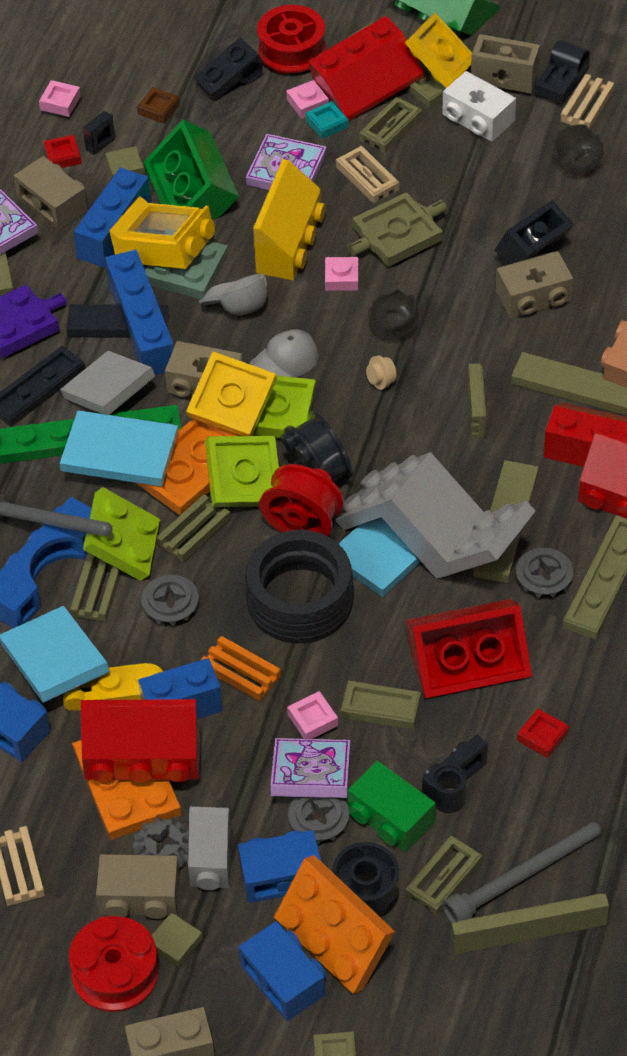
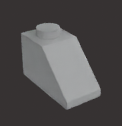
(209, 847)

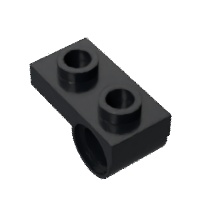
(233, 64)
(564, 70)
(453, 772)

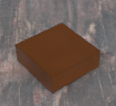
(158, 105)

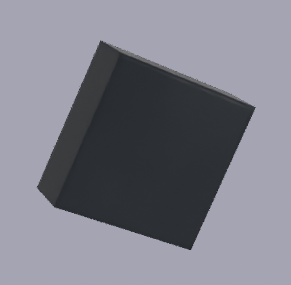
(99, 132)

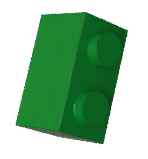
(391, 807)

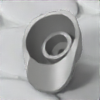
(239, 296)
(288, 354)

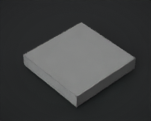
(107, 383)

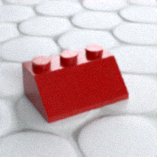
(366, 68)
(573, 429)
(605, 474)
(469, 647)
(140, 740)

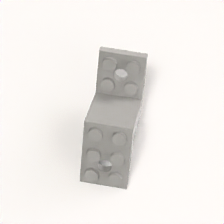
(434, 515)

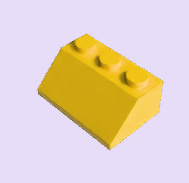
(287, 223)

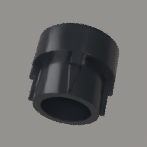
(370, 873)

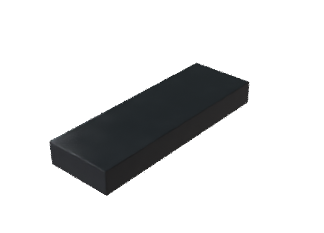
(101, 320)
(38, 385)

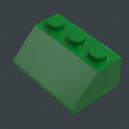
(459, 15)
(190, 171)

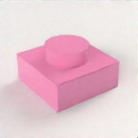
(306, 97)
(60, 98)
(341, 273)
(312, 716)

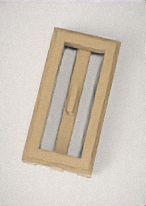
(594, 86)
(363, 177)
(10, 840)

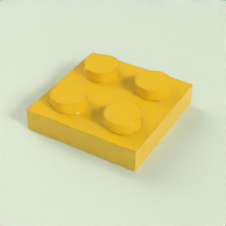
(440, 50)
(231, 394)

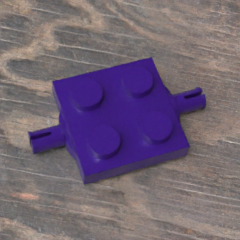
(26, 318)

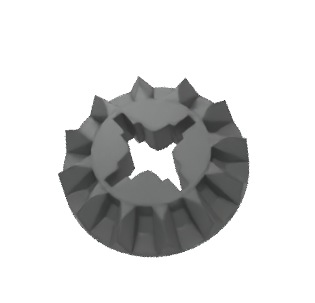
(553, 563)
(183, 592)
(336, 818)
(178, 833)

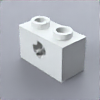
(479, 106)

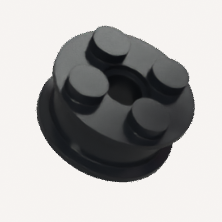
(317, 447)

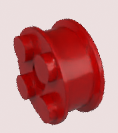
(290, 38)
(301, 500)
(113, 963)

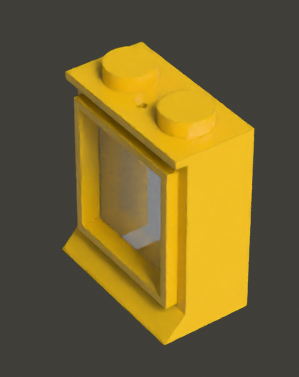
(163, 233)

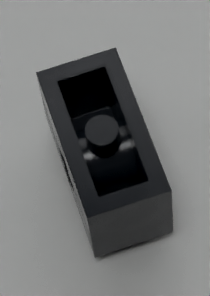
(534, 234)

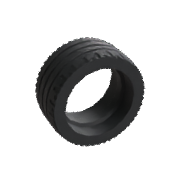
(292, 552)

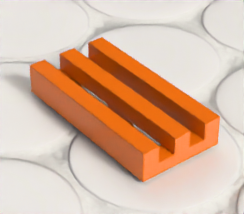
(245, 664)

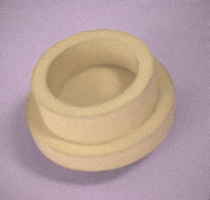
(381, 372)

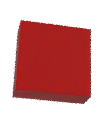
(63, 151)
(542, 733)

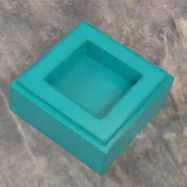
(327, 120)

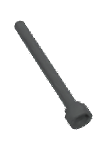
(55, 519)
(464, 906)

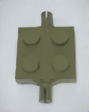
(397, 229)

